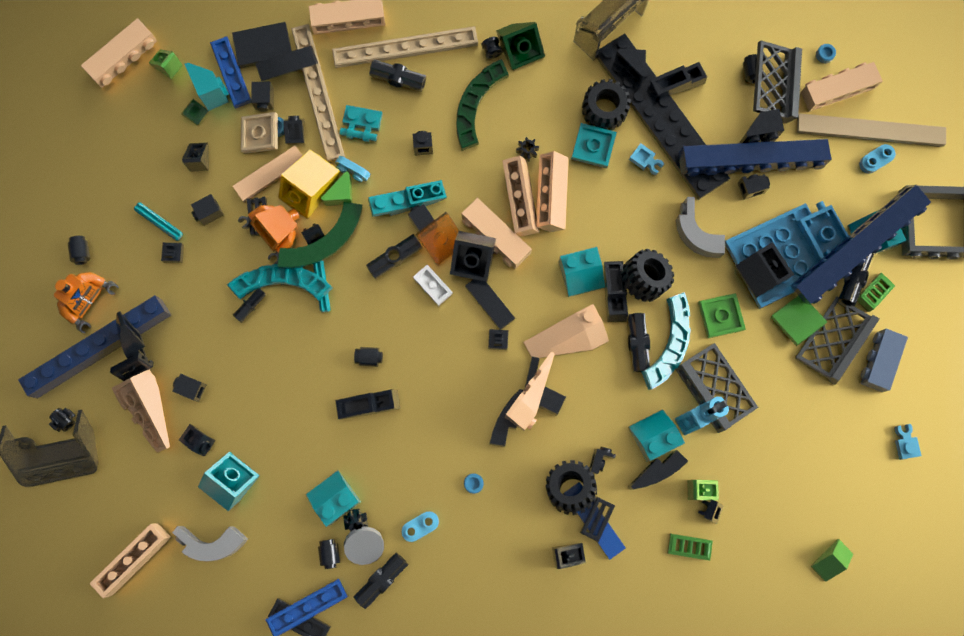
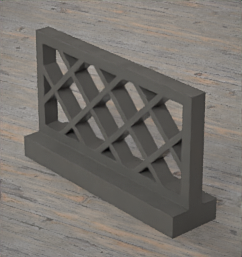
(790, 83)
(847, 353)
(701, 392)

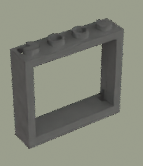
(932, 252)

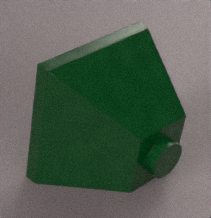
(521, 43)

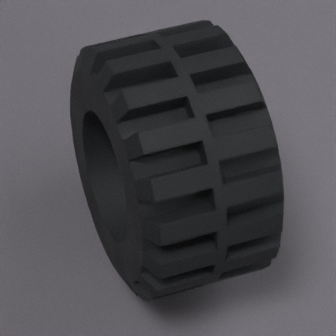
(609, 91)
(651, 264)
(571, 503)

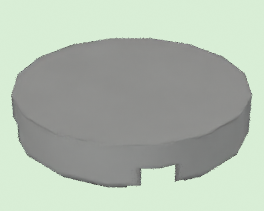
(363, 545)

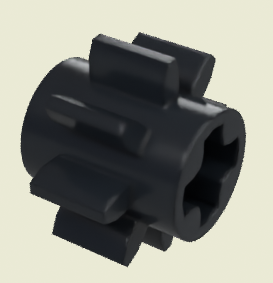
(531, 146)
(62, 419)
(355, 520)

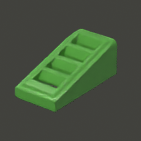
(866, 302)
(707, 547)

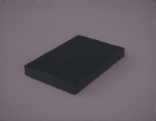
(261, 43)

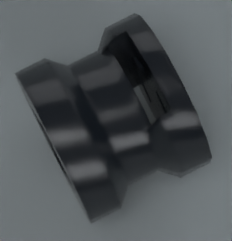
(492, 47)

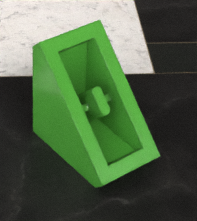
(166, 62)
(339, 192)
(702, 489)
(833, 561)

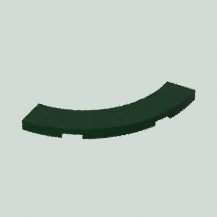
(471, 99)
(326, 246)

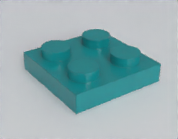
(594, 145)

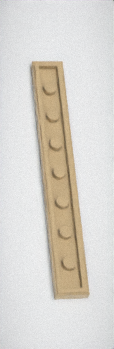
(405, 47)
(319, 98)
(871, 130)

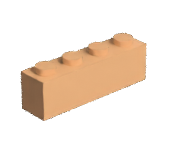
(346, 15)
(119, 53)
(841, 86)
(552, 192)
(520, 196)
(486, 223)
(130, 560)

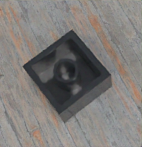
(472, 256)

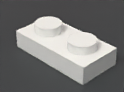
(432, 285)

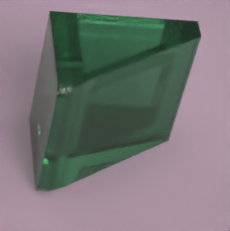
(194, 112)

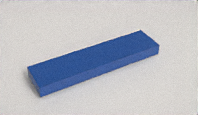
(231, 72)
(609, 540)
(306, 608)

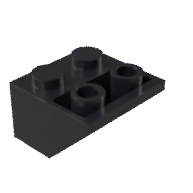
(765, 128)
(764, 270)

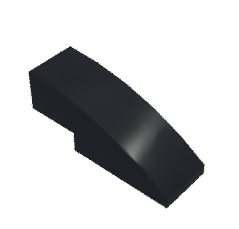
(286, 63)
(679, 80)
(615, 292)
(129, 337)
(368, 404)
(501, 427)
(658, 470)

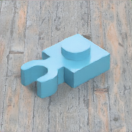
(644, 158)
(907, 446)

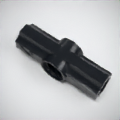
(397, 75)
(405, 249)
(855, 282)
(638, 342)
(380, 580)

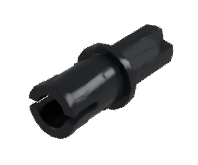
(249, 305)

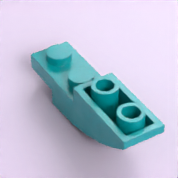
(405, 200)

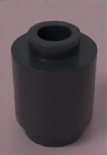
(749, 67)
(78, 250)
(368, 356)
(328, 553)

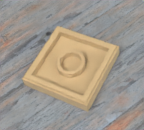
(259, 132)

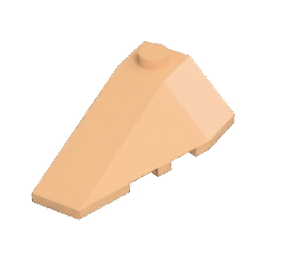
(574, 334)
(142, 398)
(527, 404)

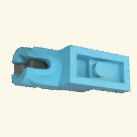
(702, 415)

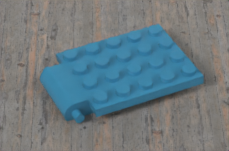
(800, 239)

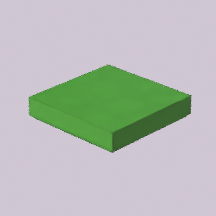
(721, 315)
(798, 320)

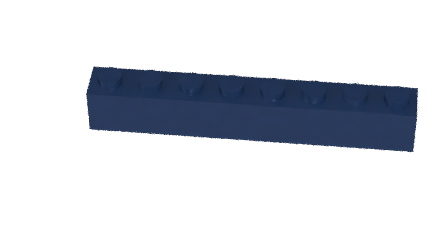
(754, 157)
(860, 244)
(91, 349)

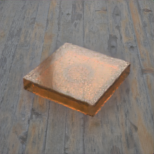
(439, 238)

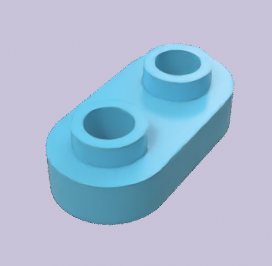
(878, 157)
(358, 172)
(419, 526)

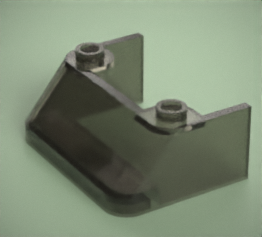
(603, 21)
(53, 461)

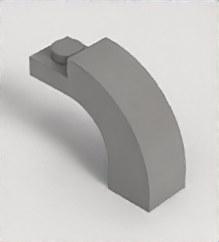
(693, 237)
(196, 549)

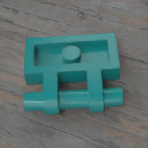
(361, 118)

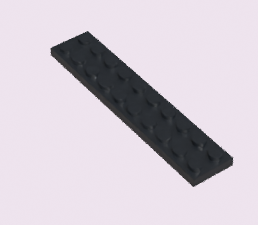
(660, 116)

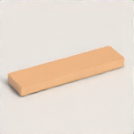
(266, 174)

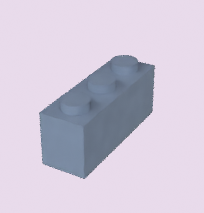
(883, 360)

